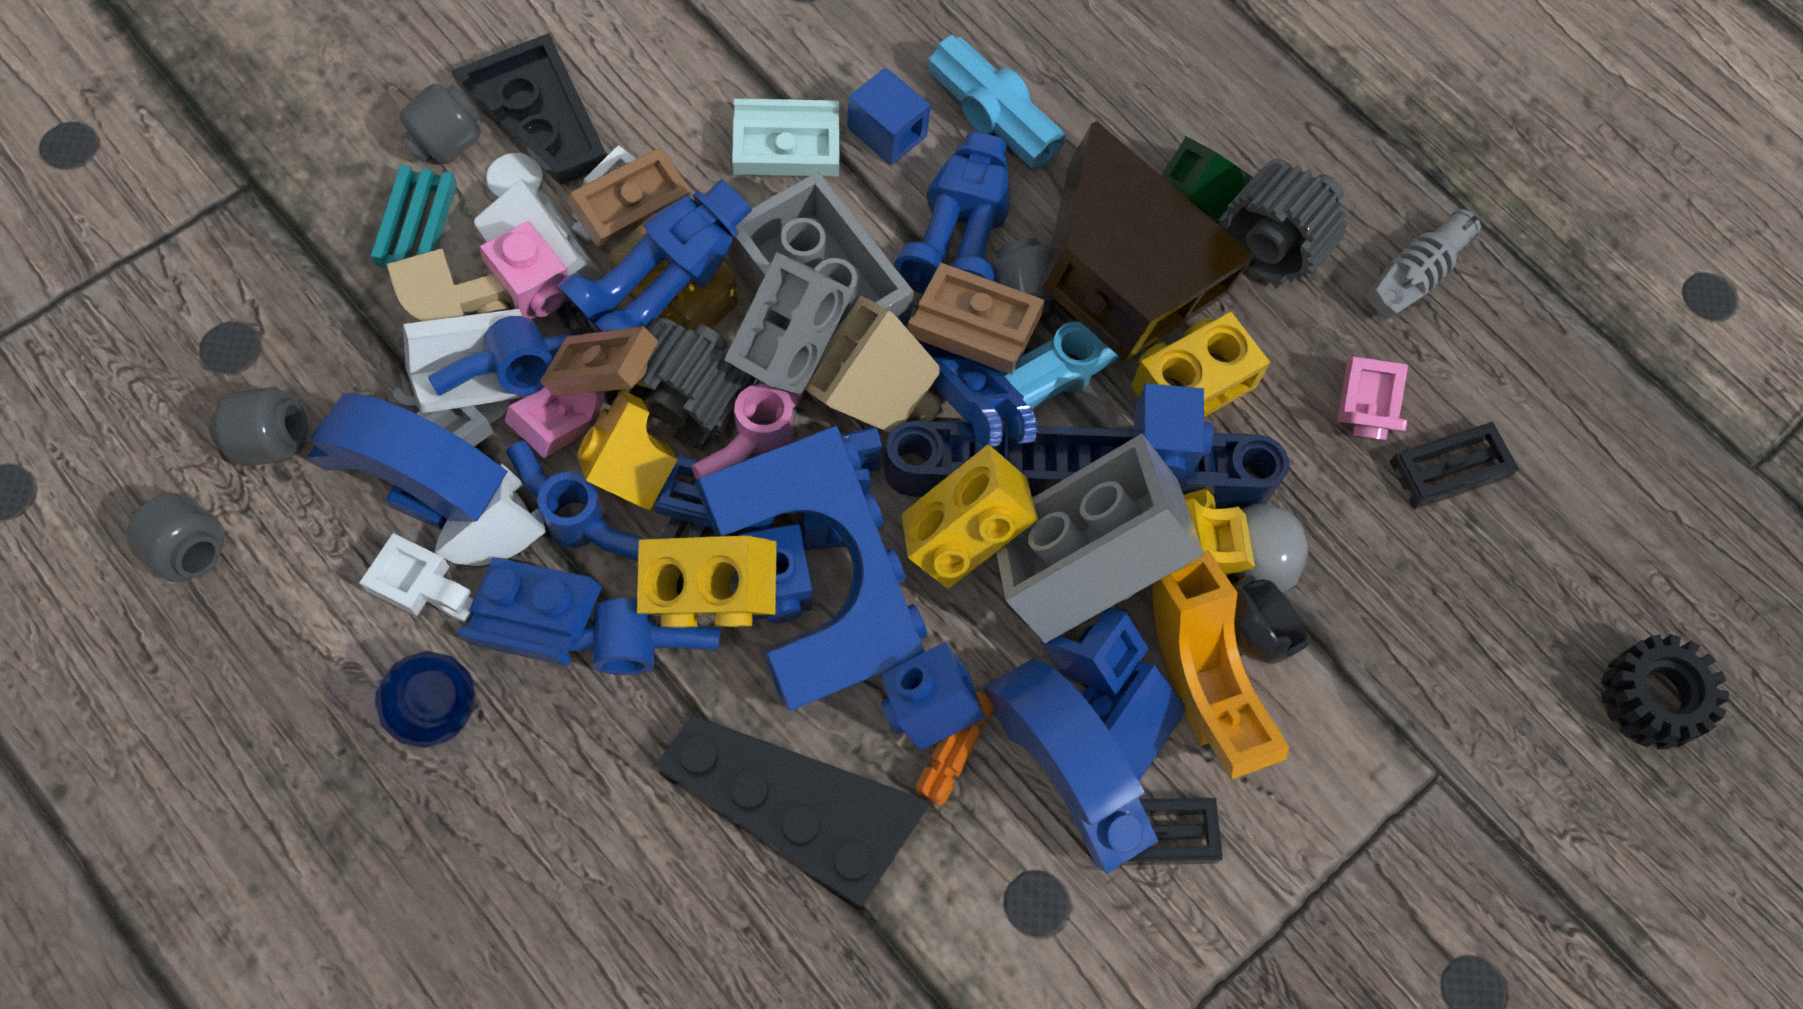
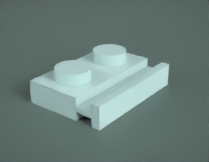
(785, 137)

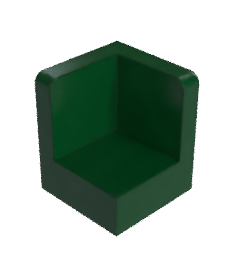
(1205, 177)

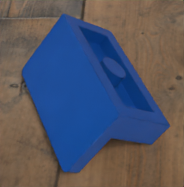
(1139, 714)

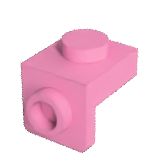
(526, 270)
(1372, 397)
(554, 421)

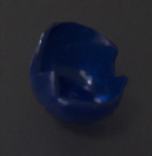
(425, 699)

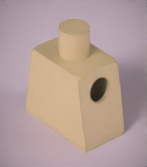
(876, 370)

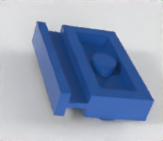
(530, 611)

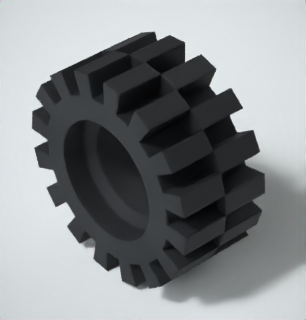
(1687, 672)

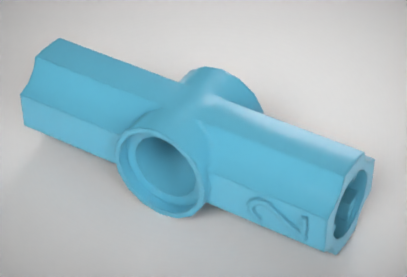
(996, 101)
(1049, 371)

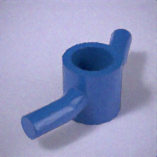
(512, 352)
(565, 489)
(626, 640)

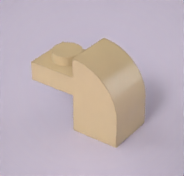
(430, 293)

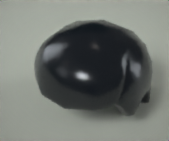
(1266, 622)

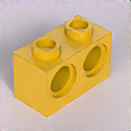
(1193, 366)
(968, 517)
(707, 572)

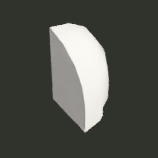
(499, 533)

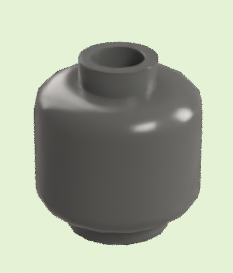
(440, 124)
(1023, 268)
(259, 426)
(175, 537)

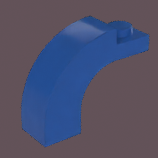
(409, 453)
(1080, 757)

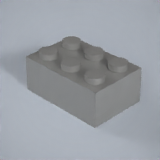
(821, 232)
(1098, 540)

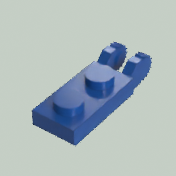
(984, 400)

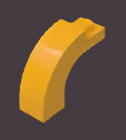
(1203, 662)

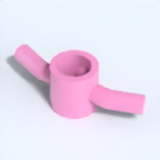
(752, 406)

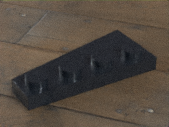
(805, 810)

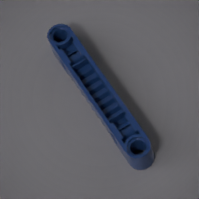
(1065, 450)

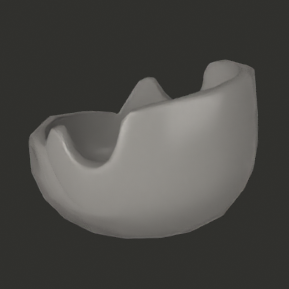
(1276, 545)

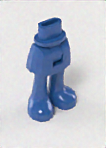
(967, 190)
(687, 236)

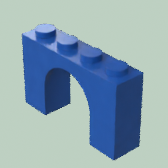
(874, 624)

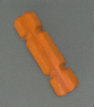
(950, 758)

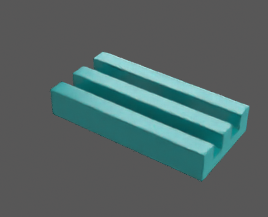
(396, 208)

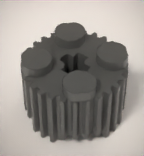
(1286, 221)
(691, 382)

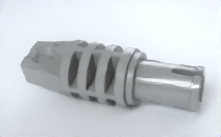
(1421, 265)

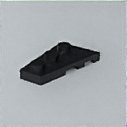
(536, 105)

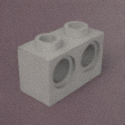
(788, 324)

